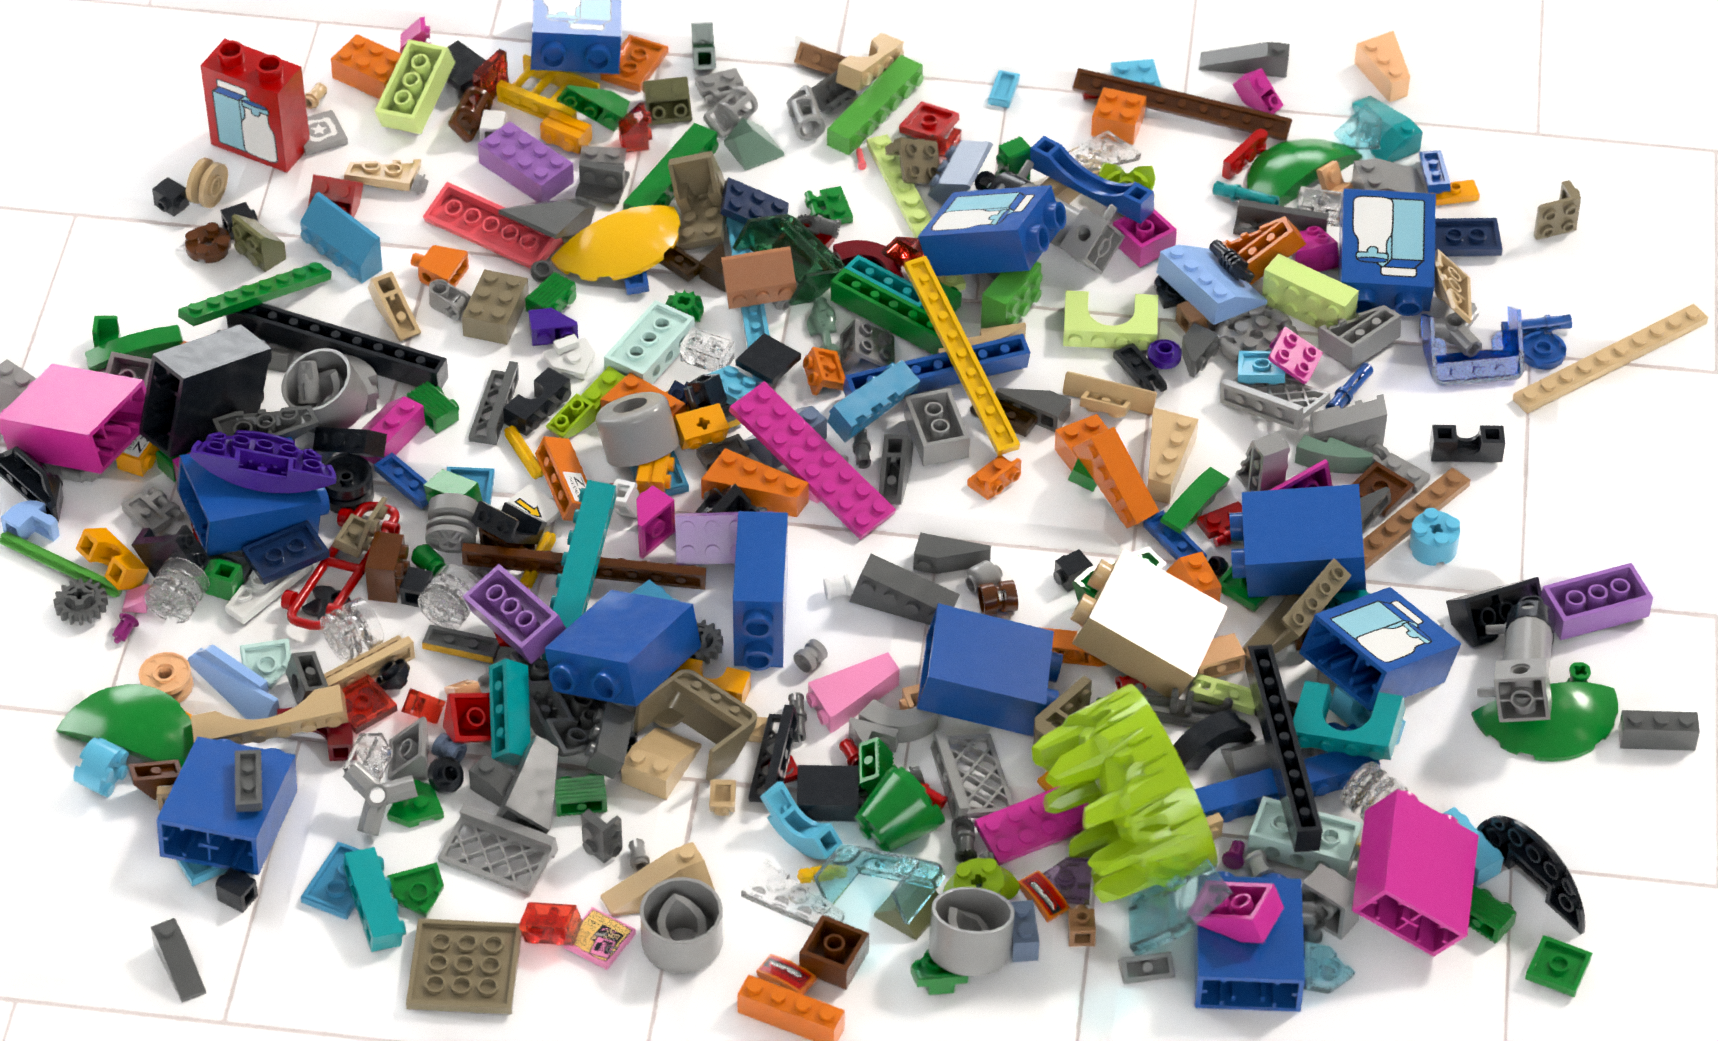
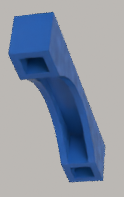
(1055, 162)

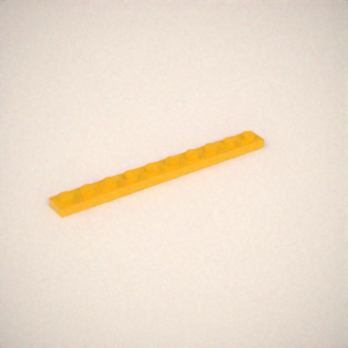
(962, 356)

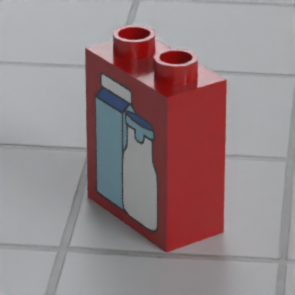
(255, 105)

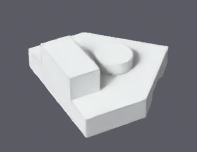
(570, 356)

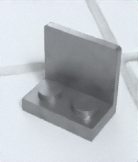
(865, 342)

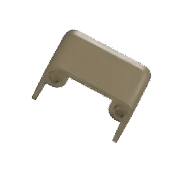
(705, 709)

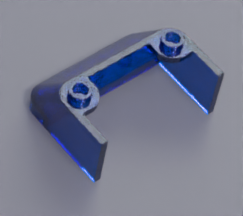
(1500, 363)

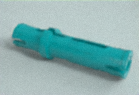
(1237, 192)

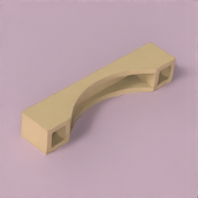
(320, 709)

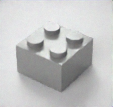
(1333, 898)

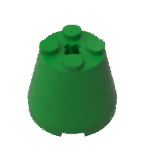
(898, 811)

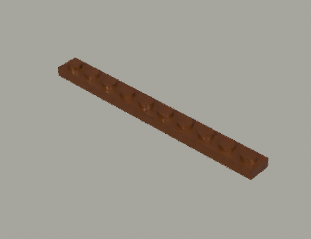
(1187, 105)
(608, 568)

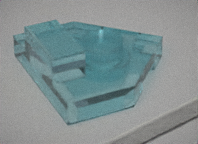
(1361, 130)
(1324, 969)

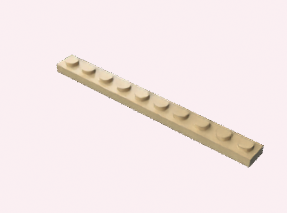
(1610, 358)

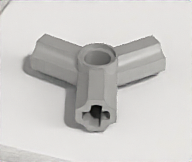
(1456, 331)
(365, 784)

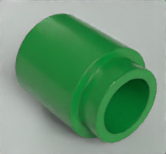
(427, 558)

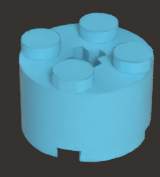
(1434, 537)
(101, 766)

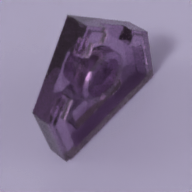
(1072, 879)

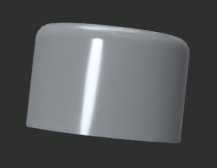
(335, 378)
(637, 429)
(677, 905)
(971, 931)

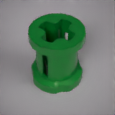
(1579, 672)

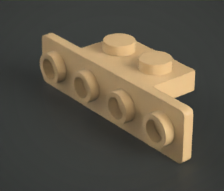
(1108, 396)

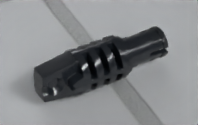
(1231, 261)

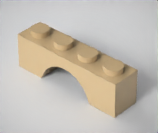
(861, 71)

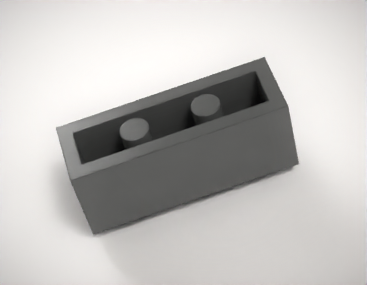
(1658, 730)
(609, 739)

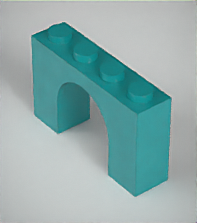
(1373, 739)

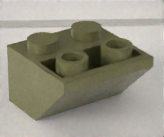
(667, 100)
(257, 243)

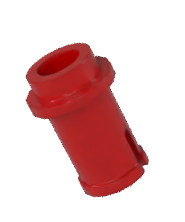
(850, 751)
(935, 796)

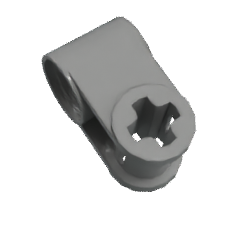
(447, 298)

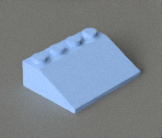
(1206, 284)

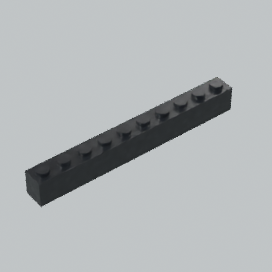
(308, 334)
(1283, 749)

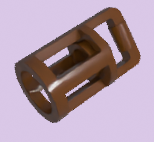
(468, 115)

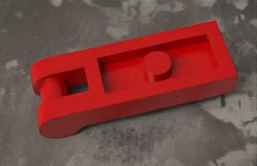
(1244, 153)

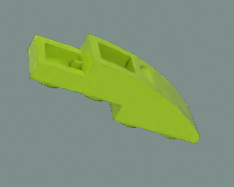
(582, 410)

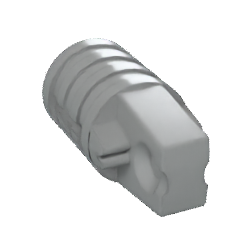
(308, 382)

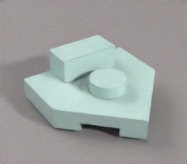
(267, 659)

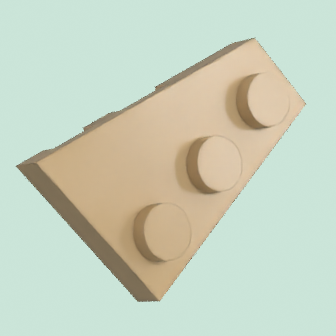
(392, 175)

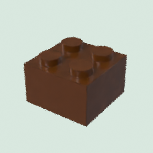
(386, 566)
(834, 951)

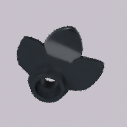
(323, 596)

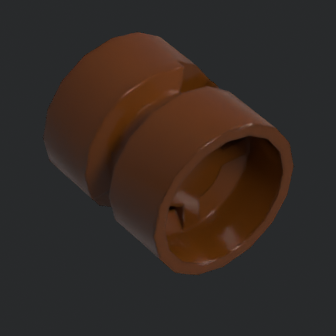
(989, 597)

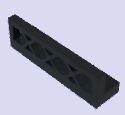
(781, 753)

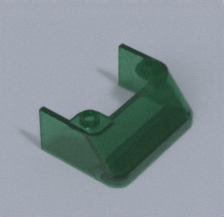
(811, 259)

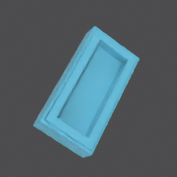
(1004, 89)

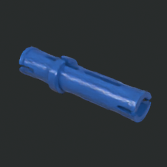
(1544, 323)
(1362, 374)

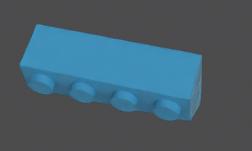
(341, 239)

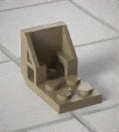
(698, 193)
(1071, 701)

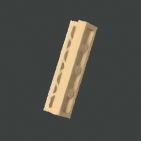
(371, 661)

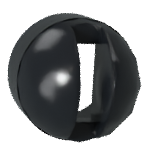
(1218, 565)

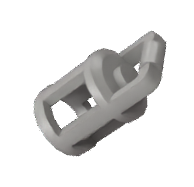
(803, 110)
(727, 114)

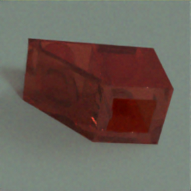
(634, 129)

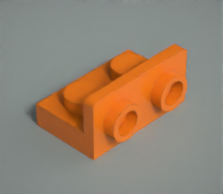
(823, 370)
(995, 476)

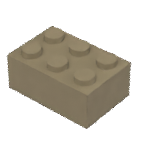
(495, 307)

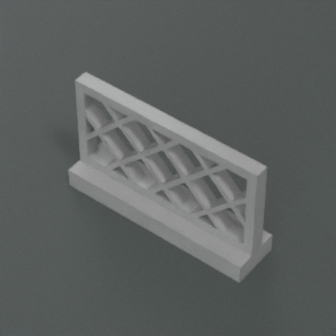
(1276, 406)
(954, 777)
(511, 834)

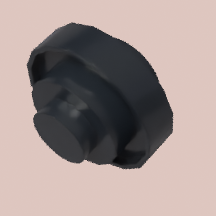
(393, 675)
(445, 775)

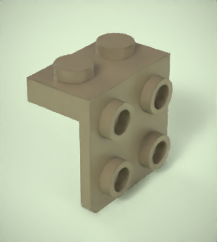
(917, 159)
(1559, 215)
(358, 533)

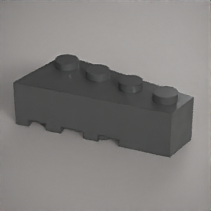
(899, 591)

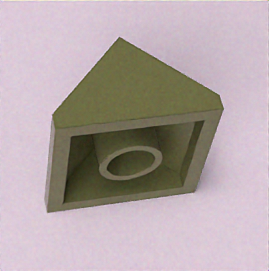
(890, 915)

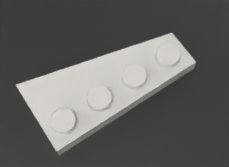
(255, 596)

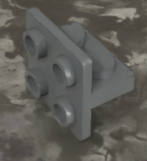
(601, 181)

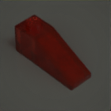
(903, 249)

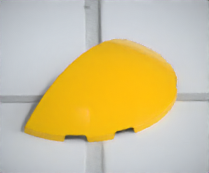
(620, 243)

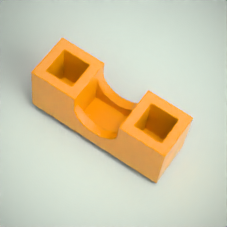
(123, 569)
(733, 681)

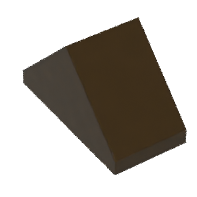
(711, 268)

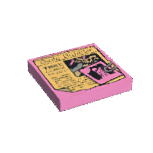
(601, 938)

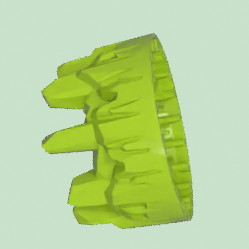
(1141, 805)

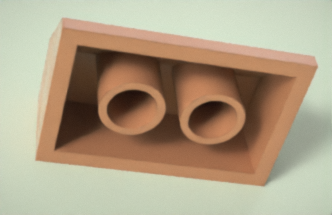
(759, 277)

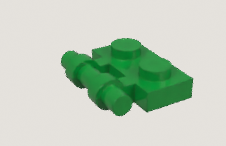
(834, 203)

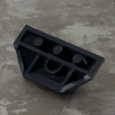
(32, 479)

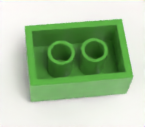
(1011, 297)

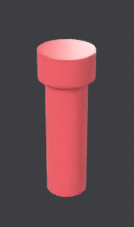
(860, 157)

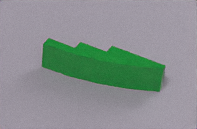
(138, 344)
(1195, 500)

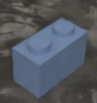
(1025, 932)

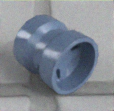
(445, 747)

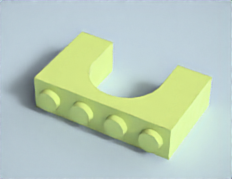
(1084, 331)

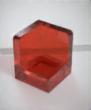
(944, 143)
(422, 704)

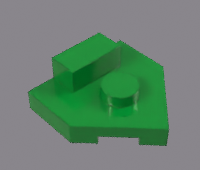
(417, 809)
(417, 888)
(933, 977)

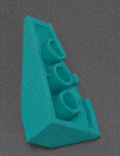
(1398, 132)

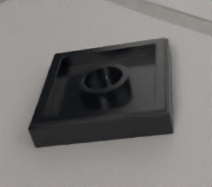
(768, 359)

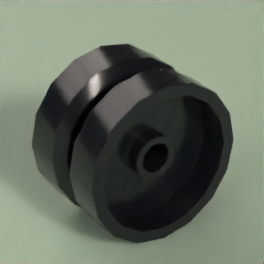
(352, 484)

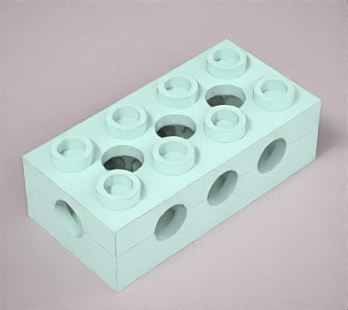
(650, 342)
(1337, 846)

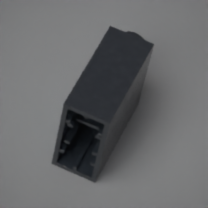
(200, 383)

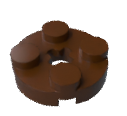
(209, 233)

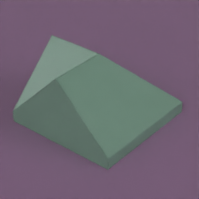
(752, 145)

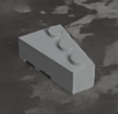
(1360, 337)
(1356, 425)
(1265, 463)

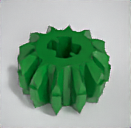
(687, 303)

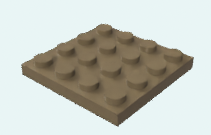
(464, 966)

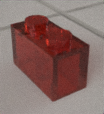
(550, 923)

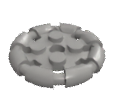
(1255, 325)

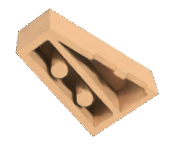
(1384, 65)

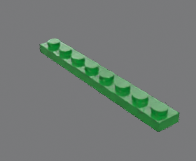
(254, 294)

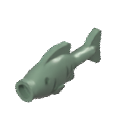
(822, 322)

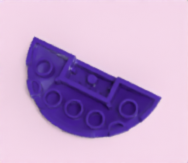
(263, 462)

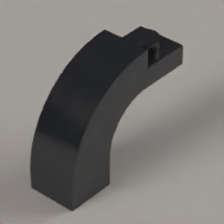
(1210, 735)

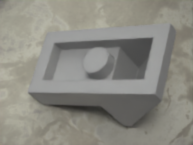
(863, 731)

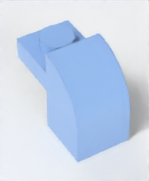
(28, 518)

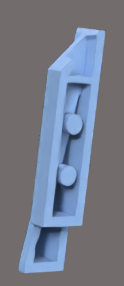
(235, 683)

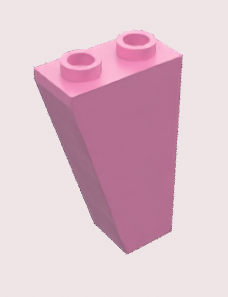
(851, 690)

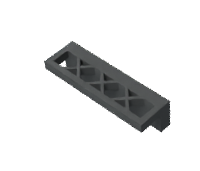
(1261, 213)
(505, 395)

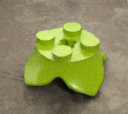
(1142, 174)
(984, 872)

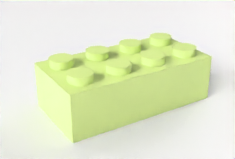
(414, 86)
(1307, 293)

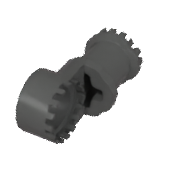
(821, 225)
(964, 839)
(1312, 923)

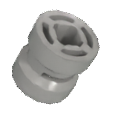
(813, 653)

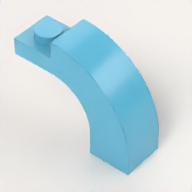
(797, 829)

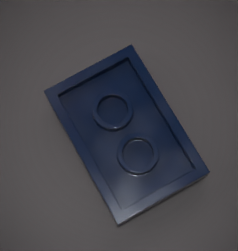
(746, 202)
(1468, 237)
(285, 552)

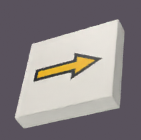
(535, 503)

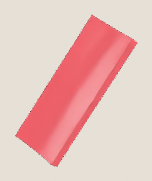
(480, 223)

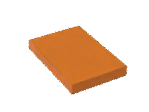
(637, 62)

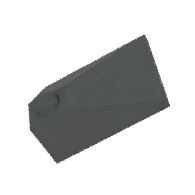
(553, 217)

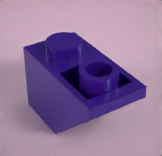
(550, 325)

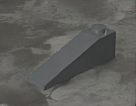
(1242, 59)
(283, 423)

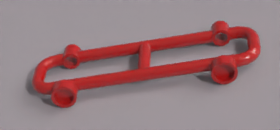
(293, 601)

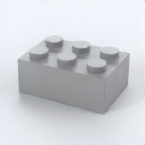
(936, 427)

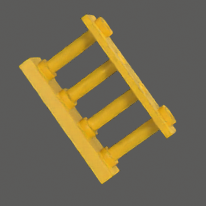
(531, 101)

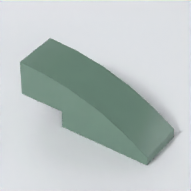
(1340, 455)

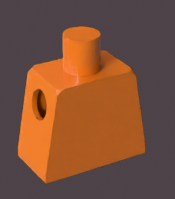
(442, 264)

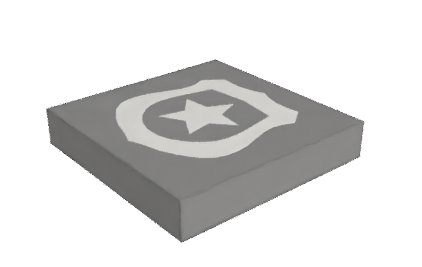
(324, 132)

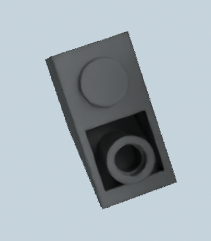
(1198, 347)

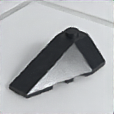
(1475, 610)

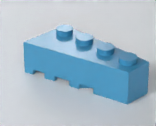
(872, 400)

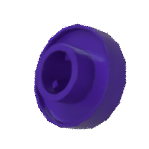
(1164, 354)

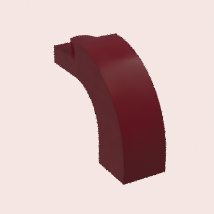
(869, 250)
(338, 739)

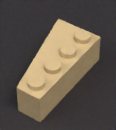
(1170, 448)

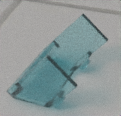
(916, 876)
(1170, 912)

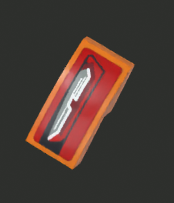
(1044, 895)
(786, 974)

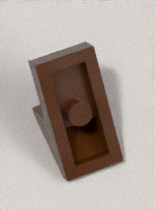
(153, 774)

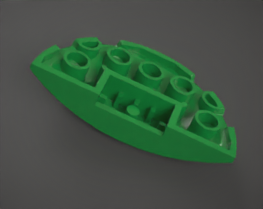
(1294, 164)
(134, 718)
(1578, 721)

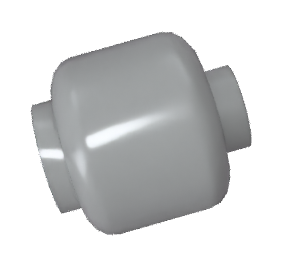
(982, 573)

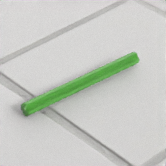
(56, 562)

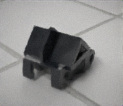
(728, 500)

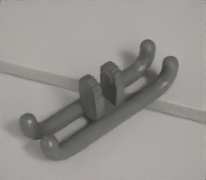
(1181, 709)

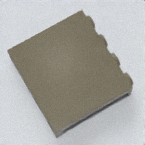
(1298, 610)

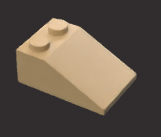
(658, 762)

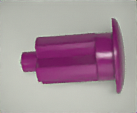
(124, 627)
(1233, 858)

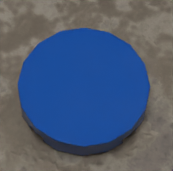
(1543, 350)

